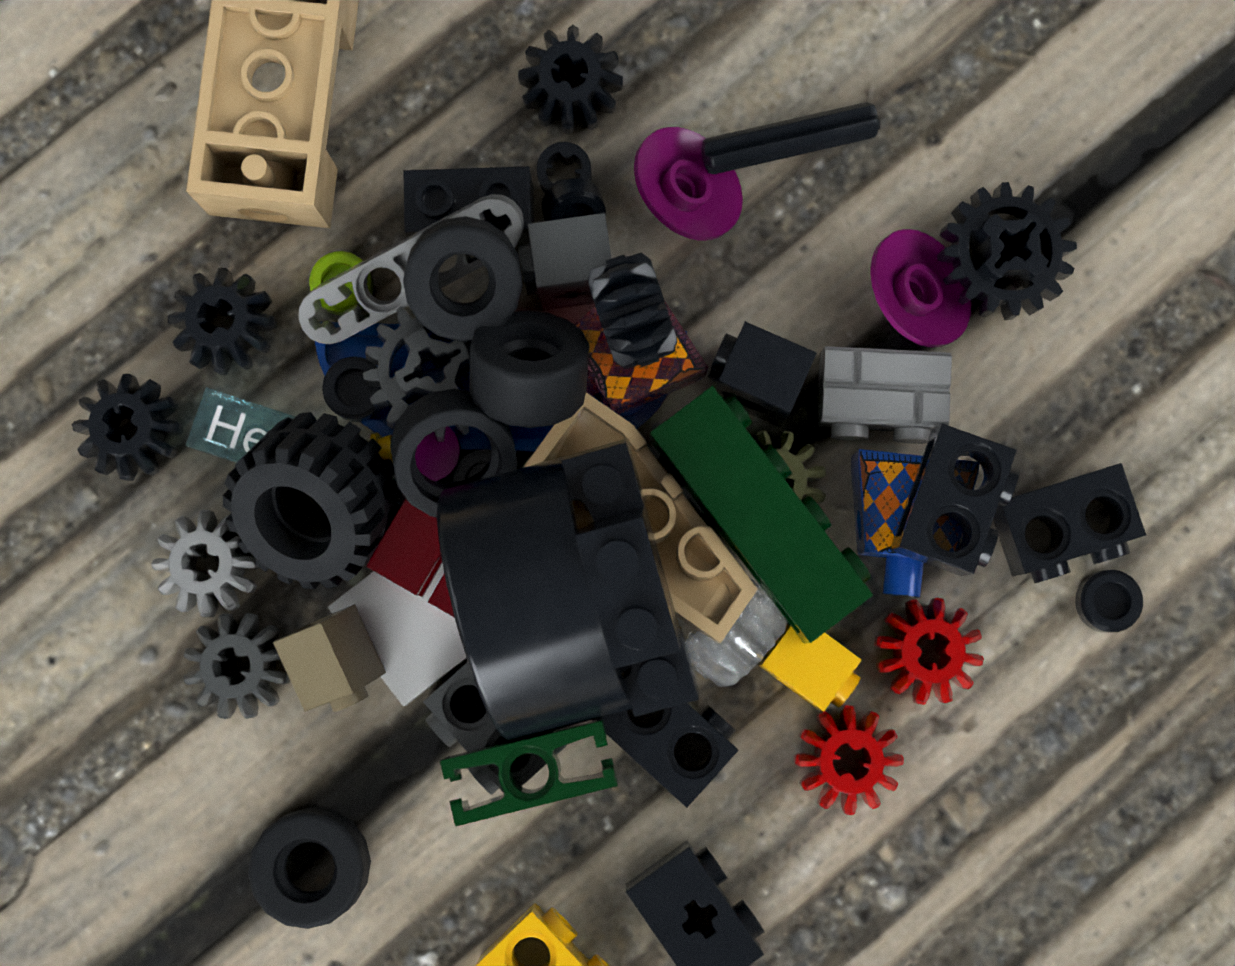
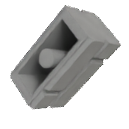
(883, 392)

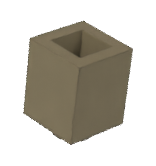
(330, 660)

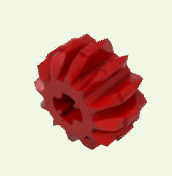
(950, 649)
(841, 780)

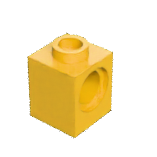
(815, 670)

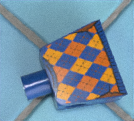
(879, 496)

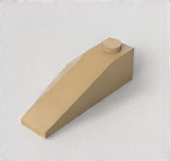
(700, 571)

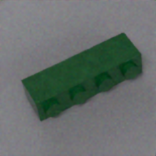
(761, 515)

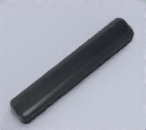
(790, 138)

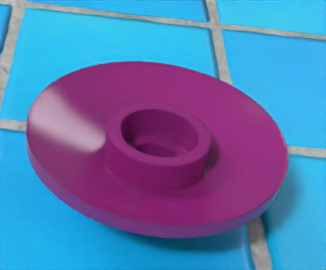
(681, 190)
(912, 289)

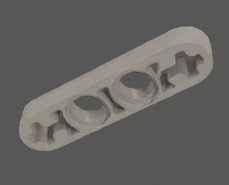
(395, 259)

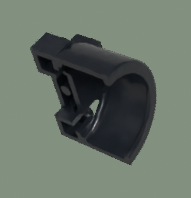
(560, 606)

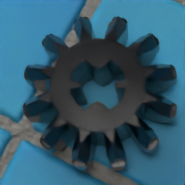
(582, 62)
(632, 310)
(215, 343)
(111, 444)

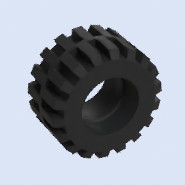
(285, 526)

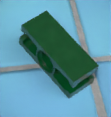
(521, 798)

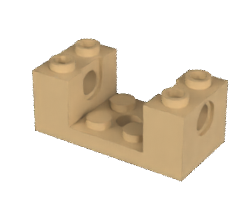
(267, 150)

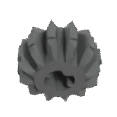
(230, 688)

